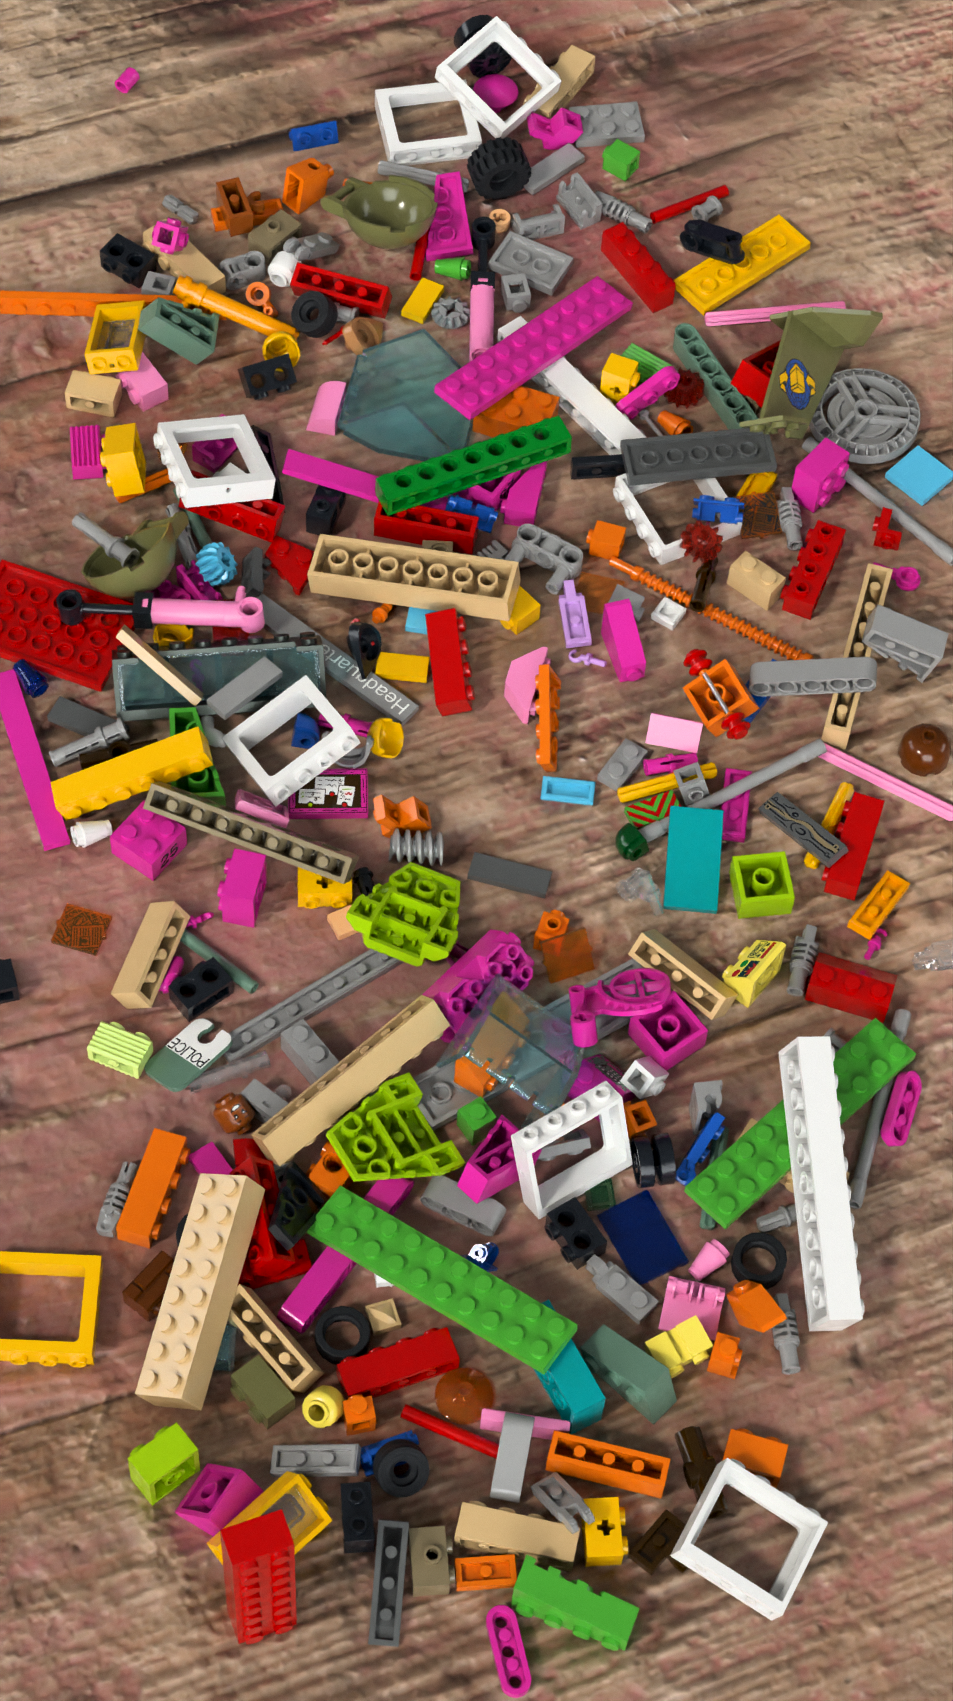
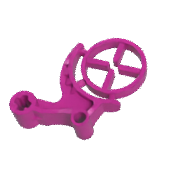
(593, 1001)

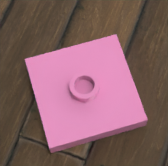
(261, 808)

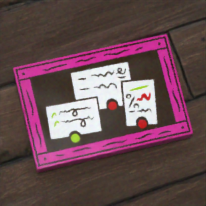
(332, 796)

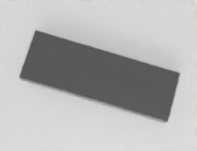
(78, 718)
(509, 875)

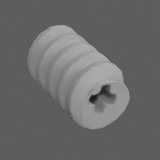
(416, 846)

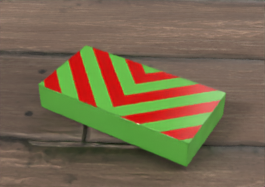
(651, 809)

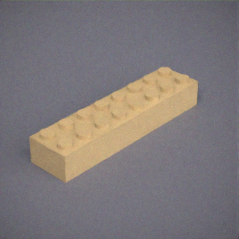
(414, 577)
(200, 1291)

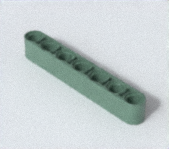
(717, 388)

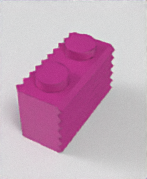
(86, 451)

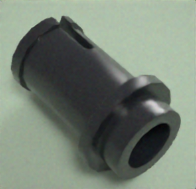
(364, 880)

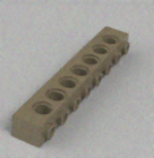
(251, 832)

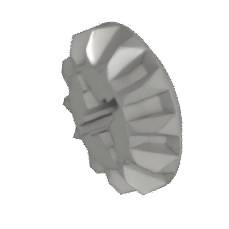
(454, 319)

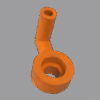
(268, 307)

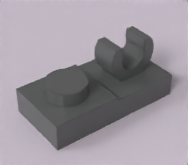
(254, 573)

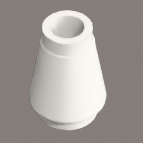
(89, 832)

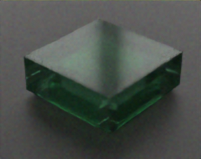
(600, 1196)

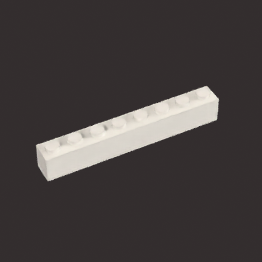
(581, 400)

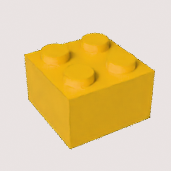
(124, 460)

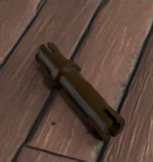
(705, 576)

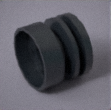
(489, 61)

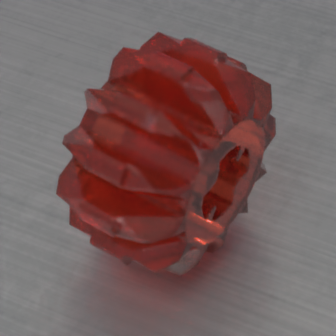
(687, 391)
(705, 534)

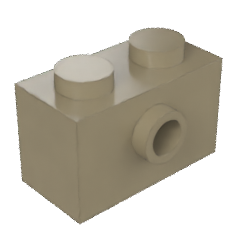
(273, 234)
(430, 1561)

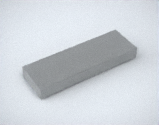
(553, 168)
(244, 688)
(316, 1460)

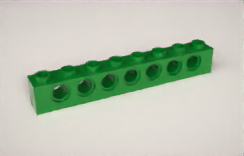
(473, 465)

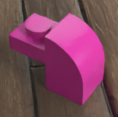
(556, 132)

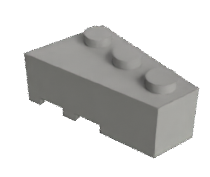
(905, 640)

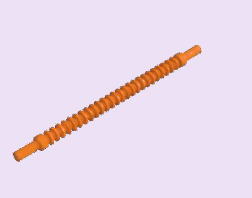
(637, 574)

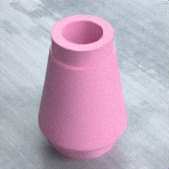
(708, 1260)

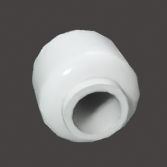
(282, 268)

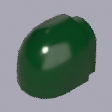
(631, 843)

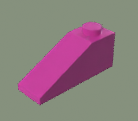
(524, 497)

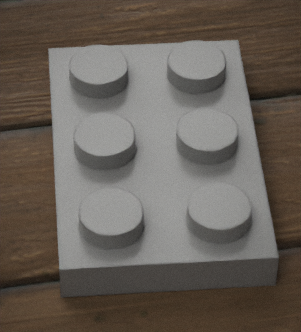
(609, 122)
(540, 263)

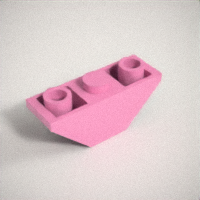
(520, 683)

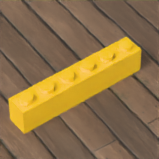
(131, 773)

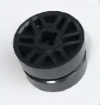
(653, 1160)

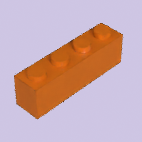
(152, 1188)
(607, 1464)

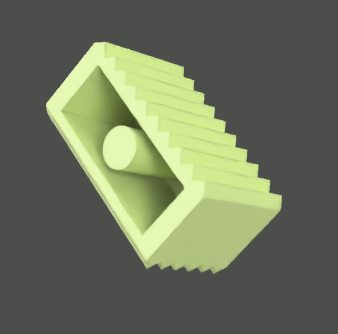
(120, 1049)

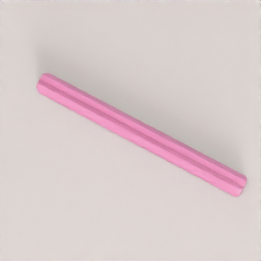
(762, 314)
(888, 782)

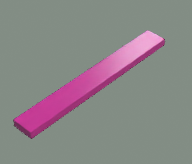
(338, 477)
(30, 763)

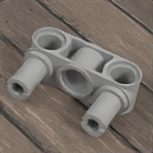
(548, 552)

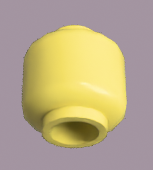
(323, 1406)

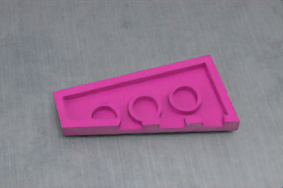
(450, 229)

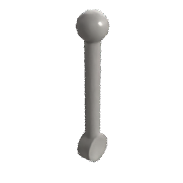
(644, 415)

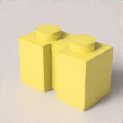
(680, 1346)

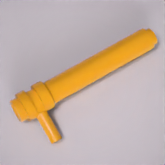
(200, 295)

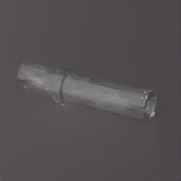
(230, 1071)

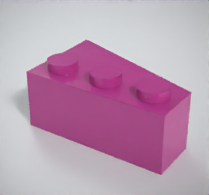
(492, 1164)

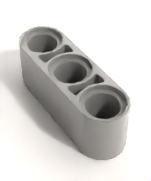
(450, 1201)
(512, 1457)

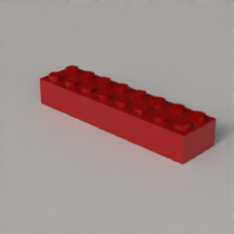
(259, 1576)

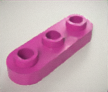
(649, 392)
(901, 1109)
(508, 1638)

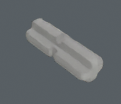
(184, 212)

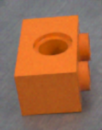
(327, 1180)

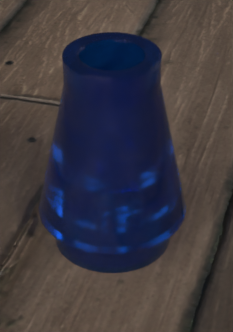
(31, 680)

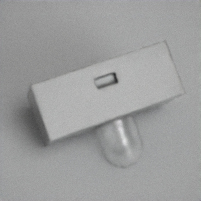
(264, 1101)

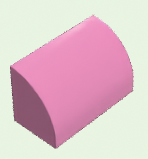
(327, 408)
(674, 732)

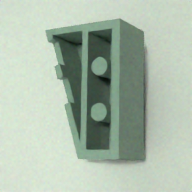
(180, 328)
(630, 1372)

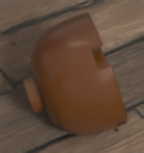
(924, 750)

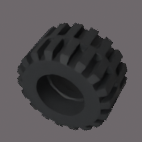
(499, 168)

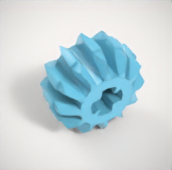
(216, 564)

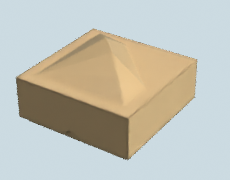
(383, 1317)

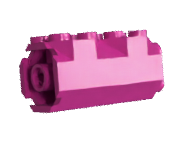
(469, 977)

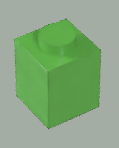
(620, 159)
(476, 1120)

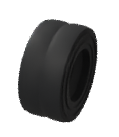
(305, 305)
(389, 1456)

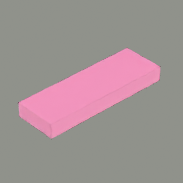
(543, 1426)

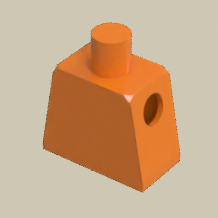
(305, 184)

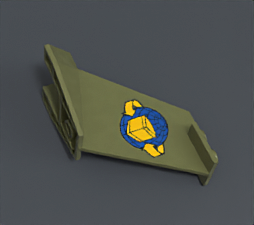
(805, 363)

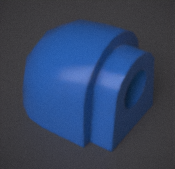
(305, 732)

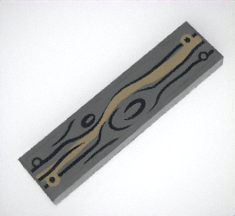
(803, 829)

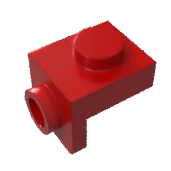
(886, 537)

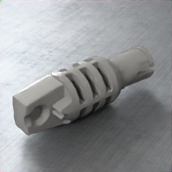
(622, 212)
(790, 518)
(802, 960)
(115, 1200)
(787, 1336)

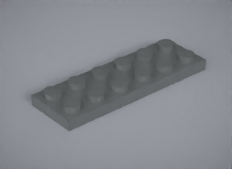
(697, 456)

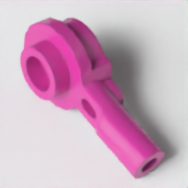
(905, 577)

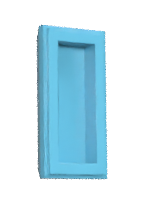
(568, 790)

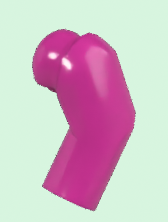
(174, 970)

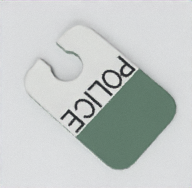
(186, 1057)

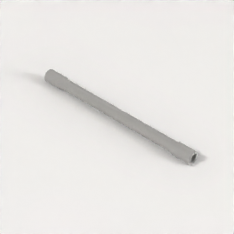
(938, 546)
(802, 755)
(859, 1182)

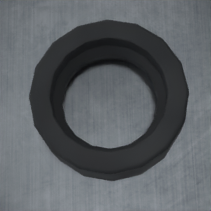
(766, 1242)
(338, 1314)

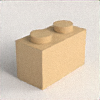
(93, 393)
(756, 580)

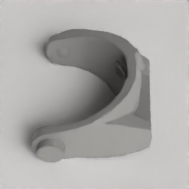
(355, 757)

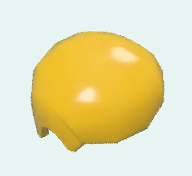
(281, 344)
(168, 633)
(387, 737)

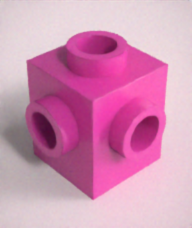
(162, 235)

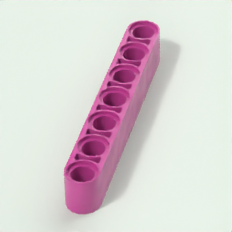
(333, 1267)

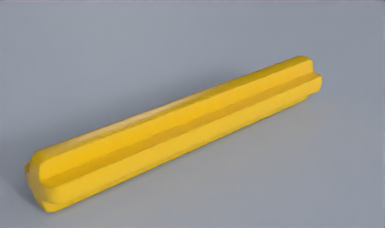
(660, 784)
(832, 817)

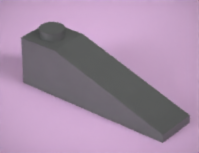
(388, 1582)

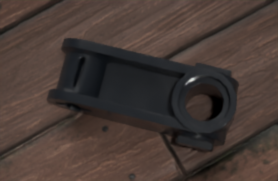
(712, 241)

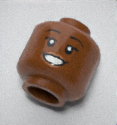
(233, 1113)

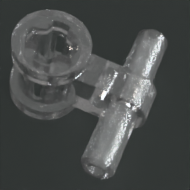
(642, 886)

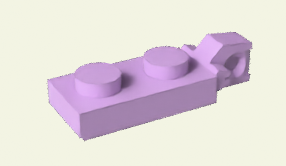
(574, 617)

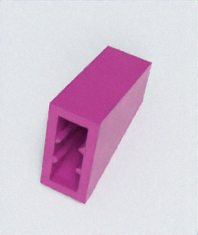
(623, 640)

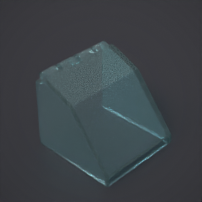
(395, 400)
(521, 1043)

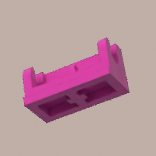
(213, 453)
(194, 583)

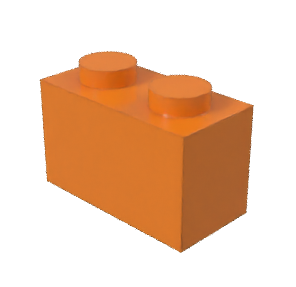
(758, 1454)

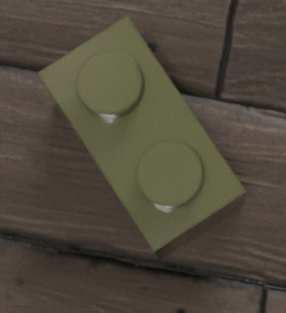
(262, 1392)

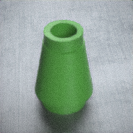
(456, 268)

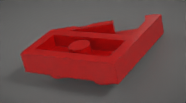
(290, 562)

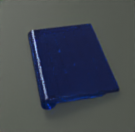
(642, 1238)

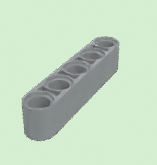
(813, 676)

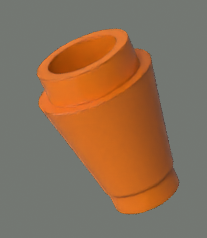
(674, 424)

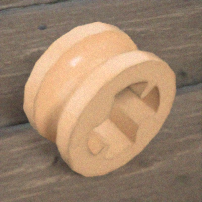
(501, 219)

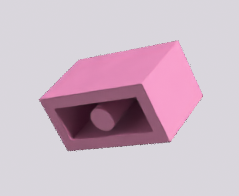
(144, 385)

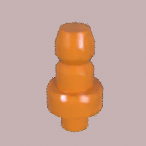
(380, 613)

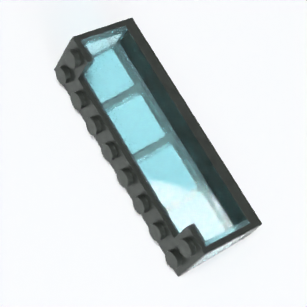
(211, 666)

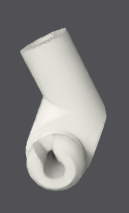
(213, 735)

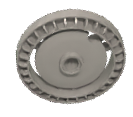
(869, 419)

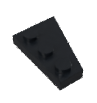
(295, 1207)

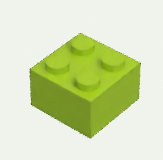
(761, 885)
(163, 1463)

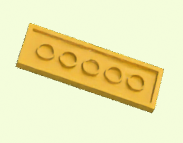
(765, 251)

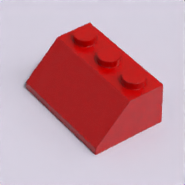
(850, 987)

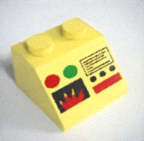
(754, 970)

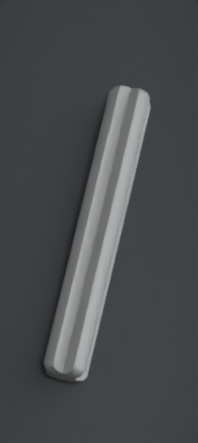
(422, 175)

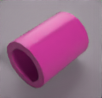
(127, 80)

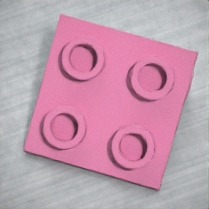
(691, 1298)

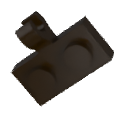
(658, 1544)

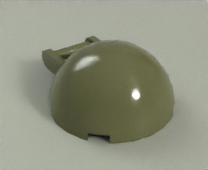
(385, 212)
(157, 557)

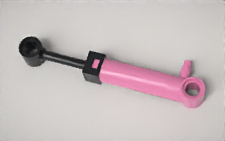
(482, 290)
(147, 611)

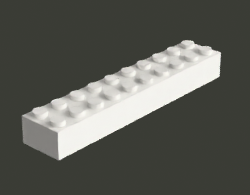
(820, 1184)

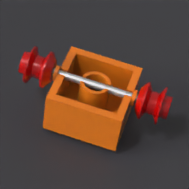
(719, 695)

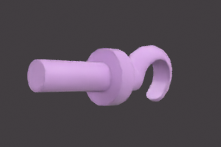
(588, 659)

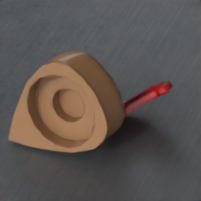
(359, 334)

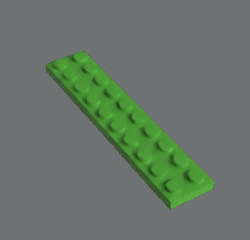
(762, 1153)
(443, 1279)

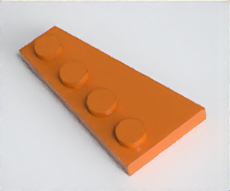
(547, 683)

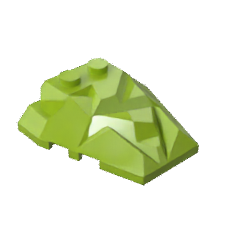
(410, 915)
(392, 1137)

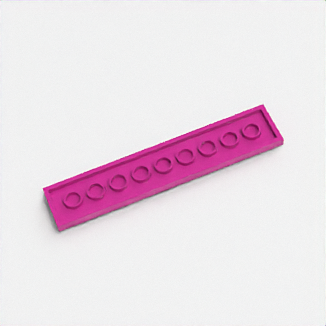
(532, 348)

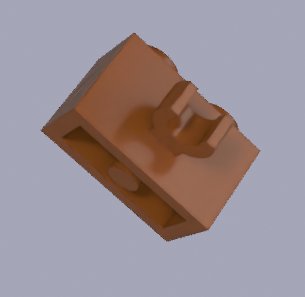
(237, 207)

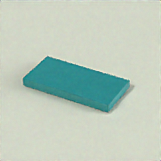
(693, 859)

